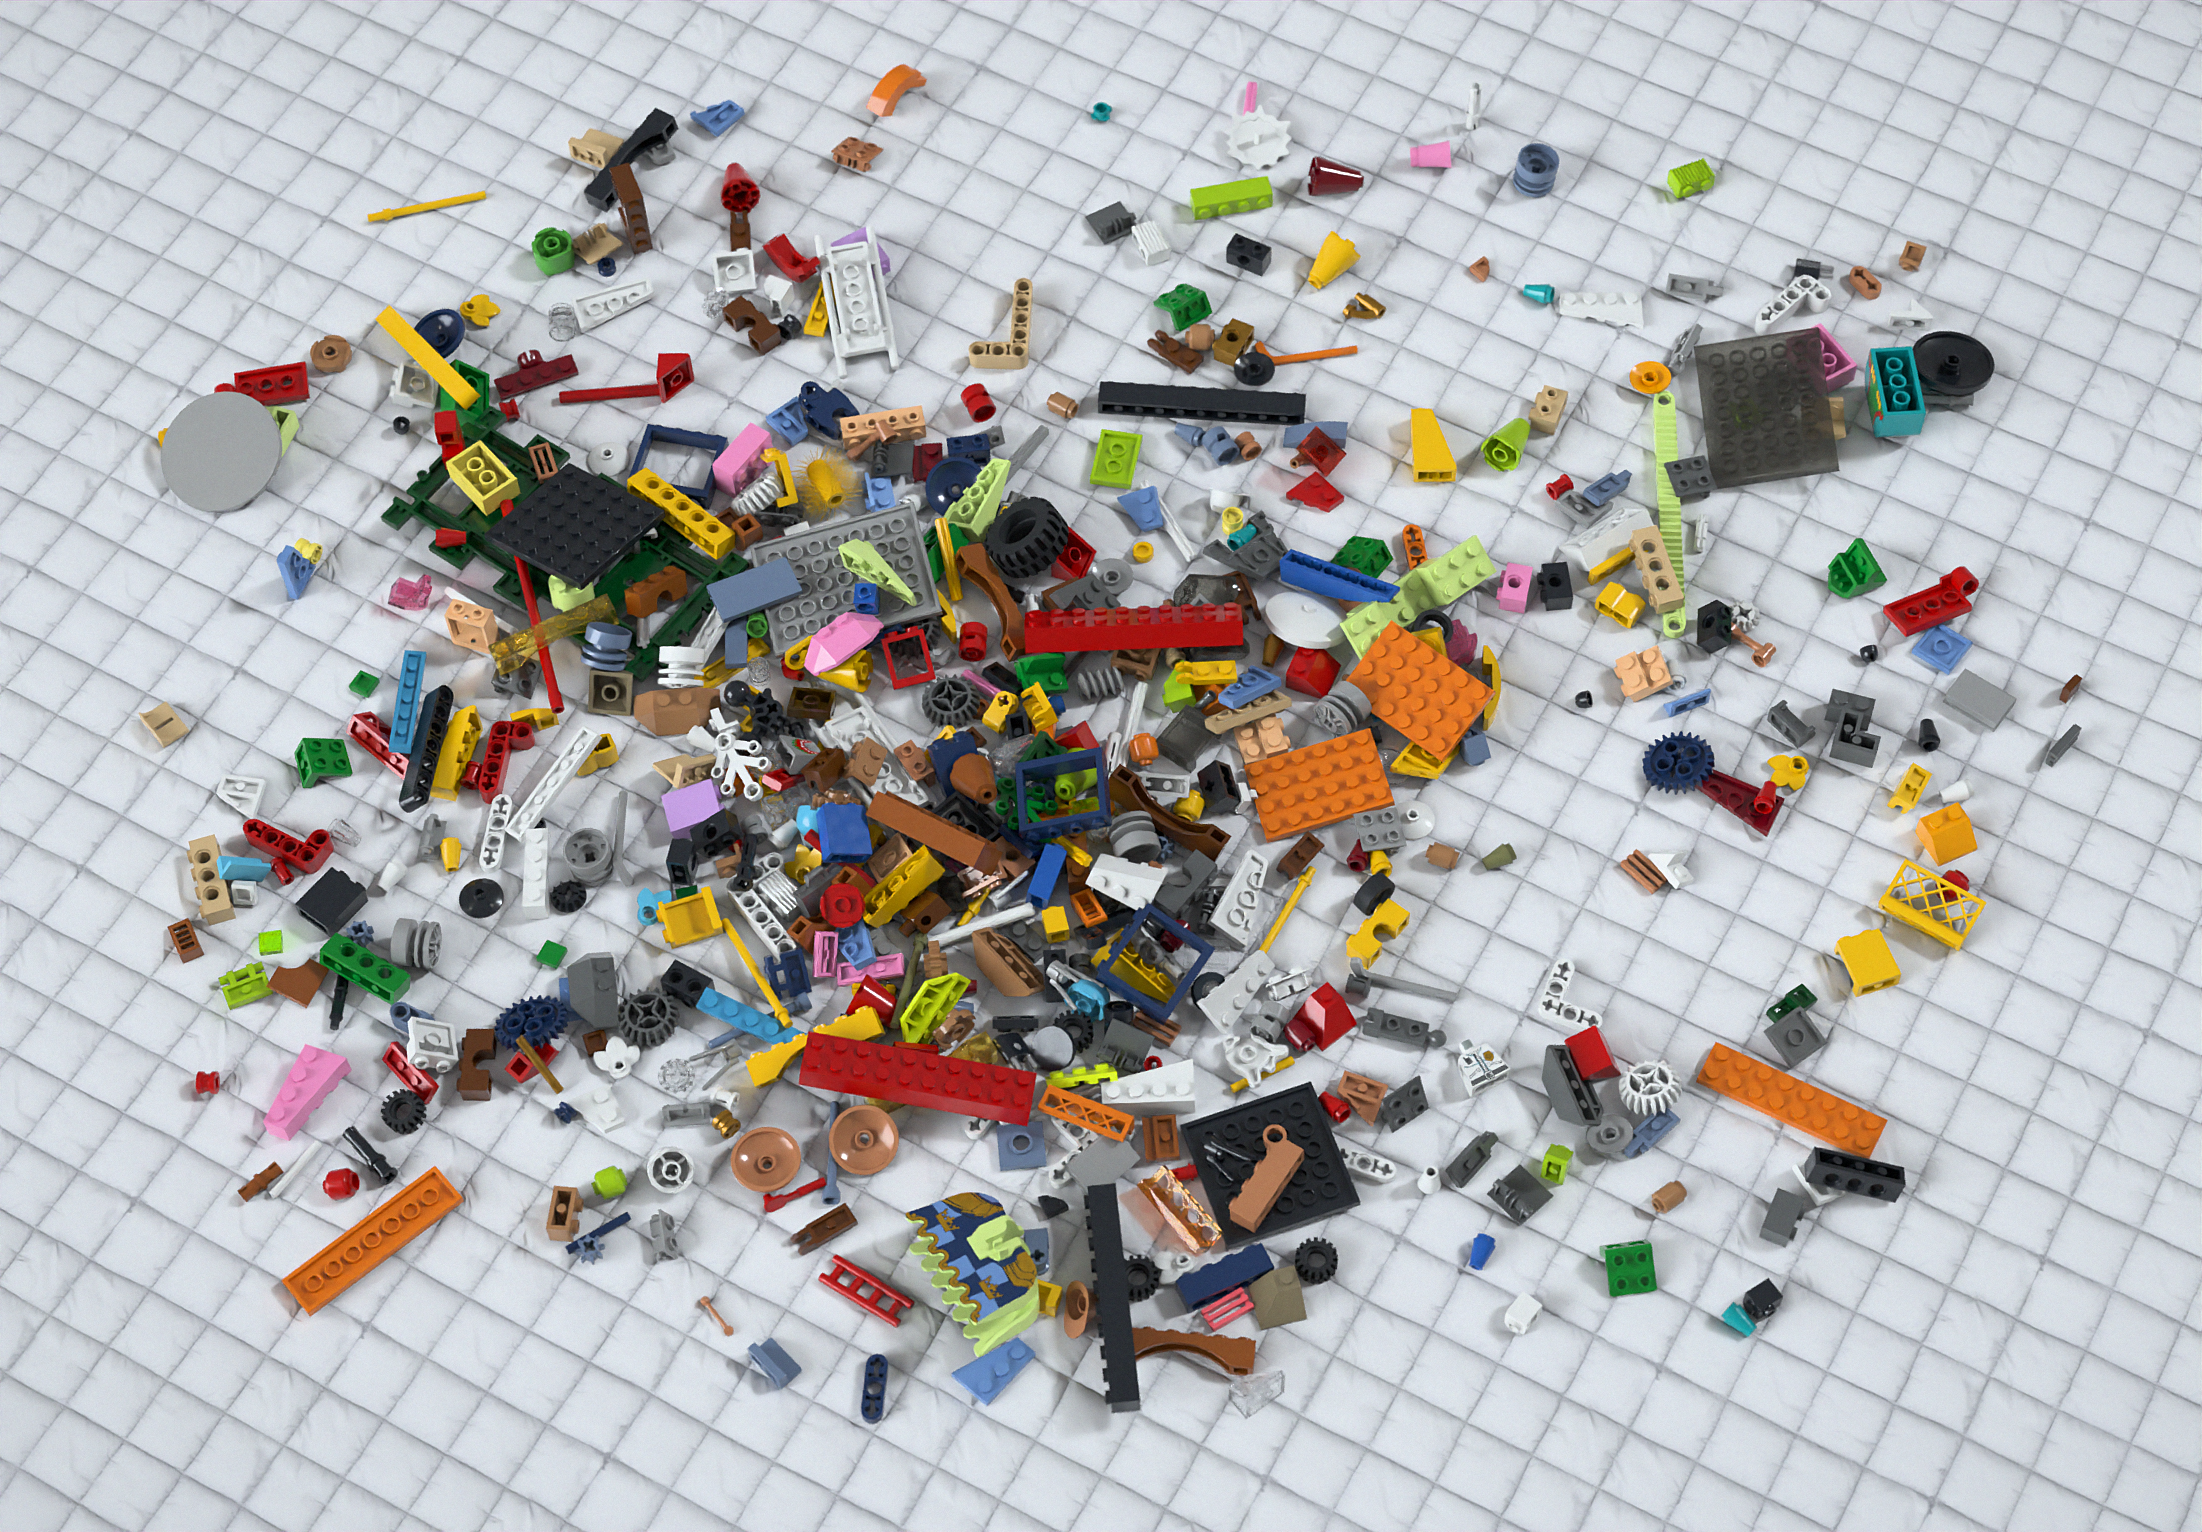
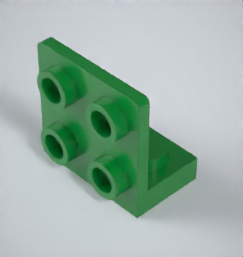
(1185, 305)
(1364, 554)
(321, 758)
(1629, 1267)

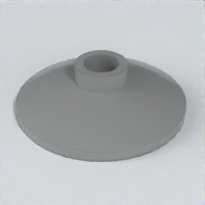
(1114, 570)
(1612, 1127)

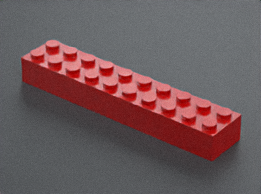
(1133, 628)
(917, 1078)

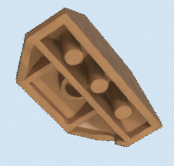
(676, 709)
(1006, 964)

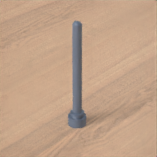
(800, 1003)
(831, 1193)

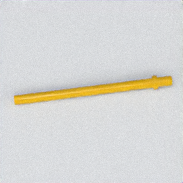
(1304, 881)
(781, 1012)

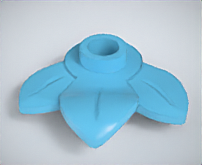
(649, 903)

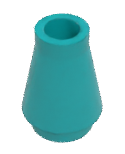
(1541, 292)
(1241, 537)
(1738, 1319)

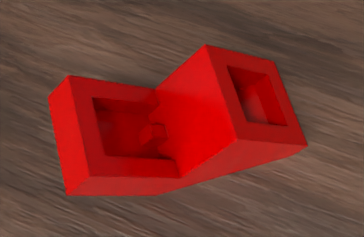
(523, 1069)

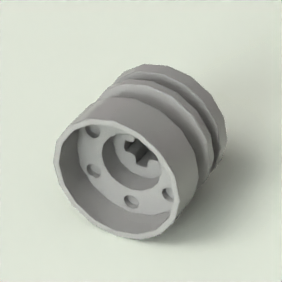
(1342, 709)
(1134, 837)
(589, 856)
(416, 943)

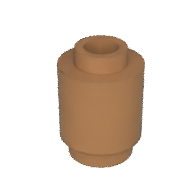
(1062, 405)
(1442, 855)
(1668, 1197)

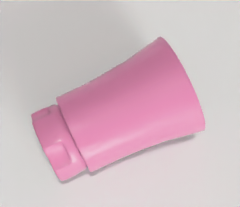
(1431, 155)

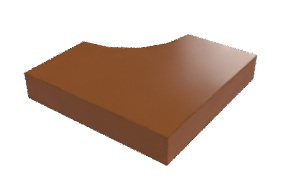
(299, 983)

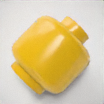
(1189, 808)

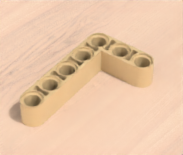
(1013, 353)

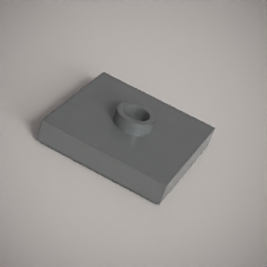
(1795, 1037)

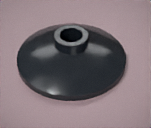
(1254, 369)
(483, 905)

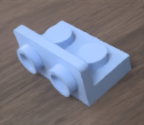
(879, 493)

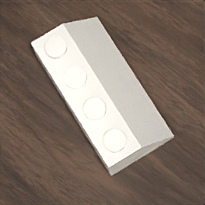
(1605, 537)

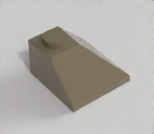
(610, 692)
(1278, 1298)

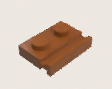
(1160, 1138)

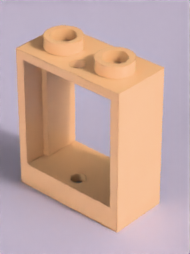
(463, 633)

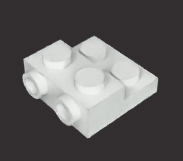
(734, 270)
(413, 386)
(431, 1044)

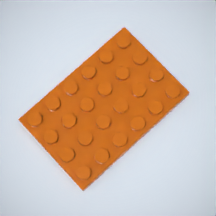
(1419, 691)
(1319, 785)

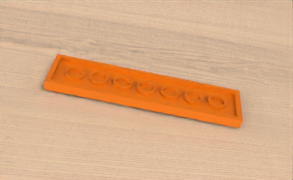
(1791, 1101)
(372, 1241)

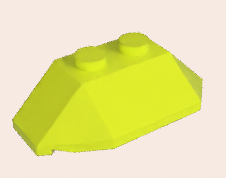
(931, 1007)

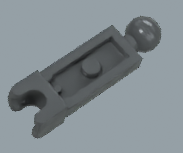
(1401, 1029)

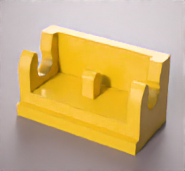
(1039, 708)
(1910, 788)

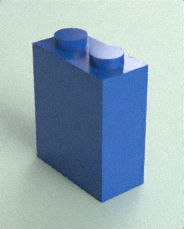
(844, 833)
(1046, 875)

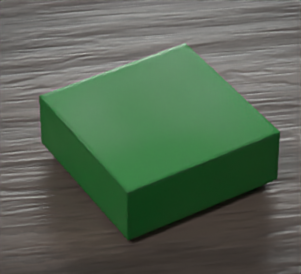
(364, 684)
(551, 954)

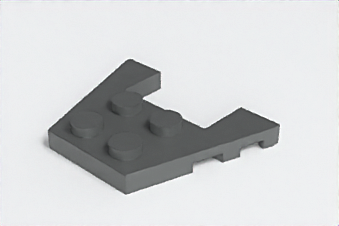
(1257, 557)
(1086, 594)

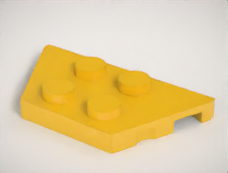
(1419, 763)

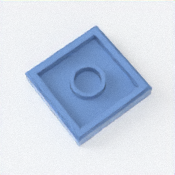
(1942, 648)

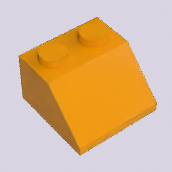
(1947, 834)

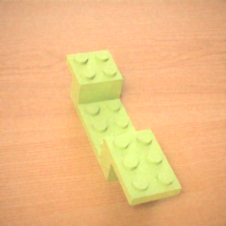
(1426, 586)

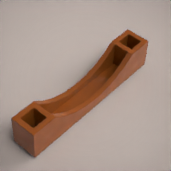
(977, 567)
(1232, 1354)

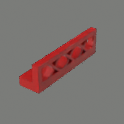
(373, 739)

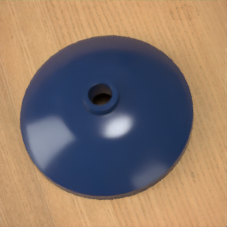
(442, 331)
(946, 475)

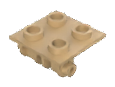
(596, 245)

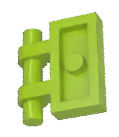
(246, 990)

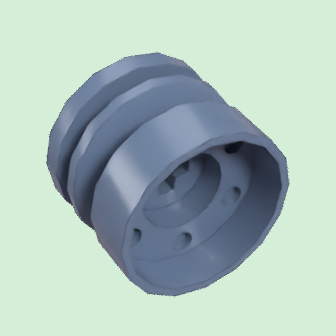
(1536, 170)
(606, 646)

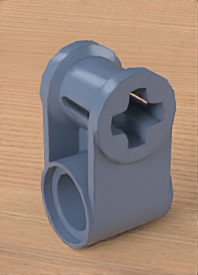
(404, 1008)
(1038, 1244)

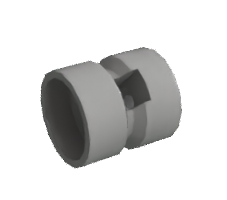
(1270, 1021)

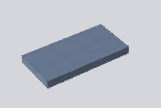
(754, 589)

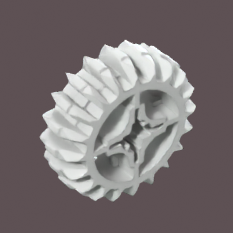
(758, 494)
(1648, 1081)

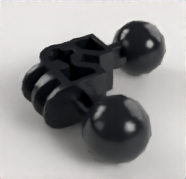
(766, 713)

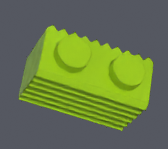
(1691, 178)

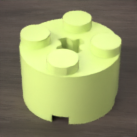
(567, 596)

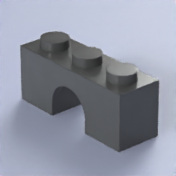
(1175, 900)

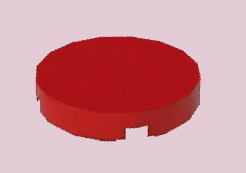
(842, 905)

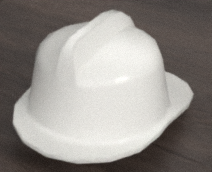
(1221, 499)

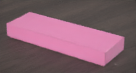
(884, 968)

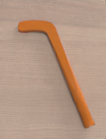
(1279, 360)

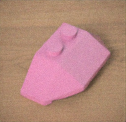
(840, 641)

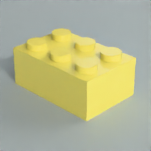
(483, 477)

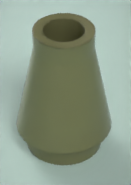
(1499, 857)

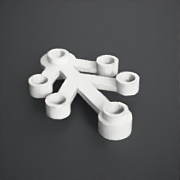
(738, 764)

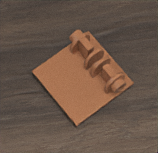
(855, 153)

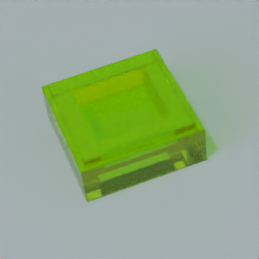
(270, 942)

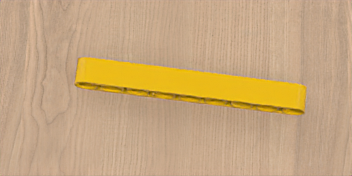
(427, 357)

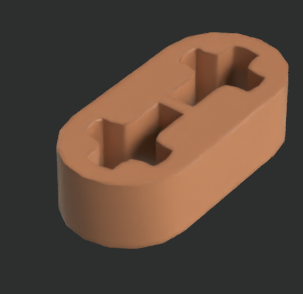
(1867, 281)

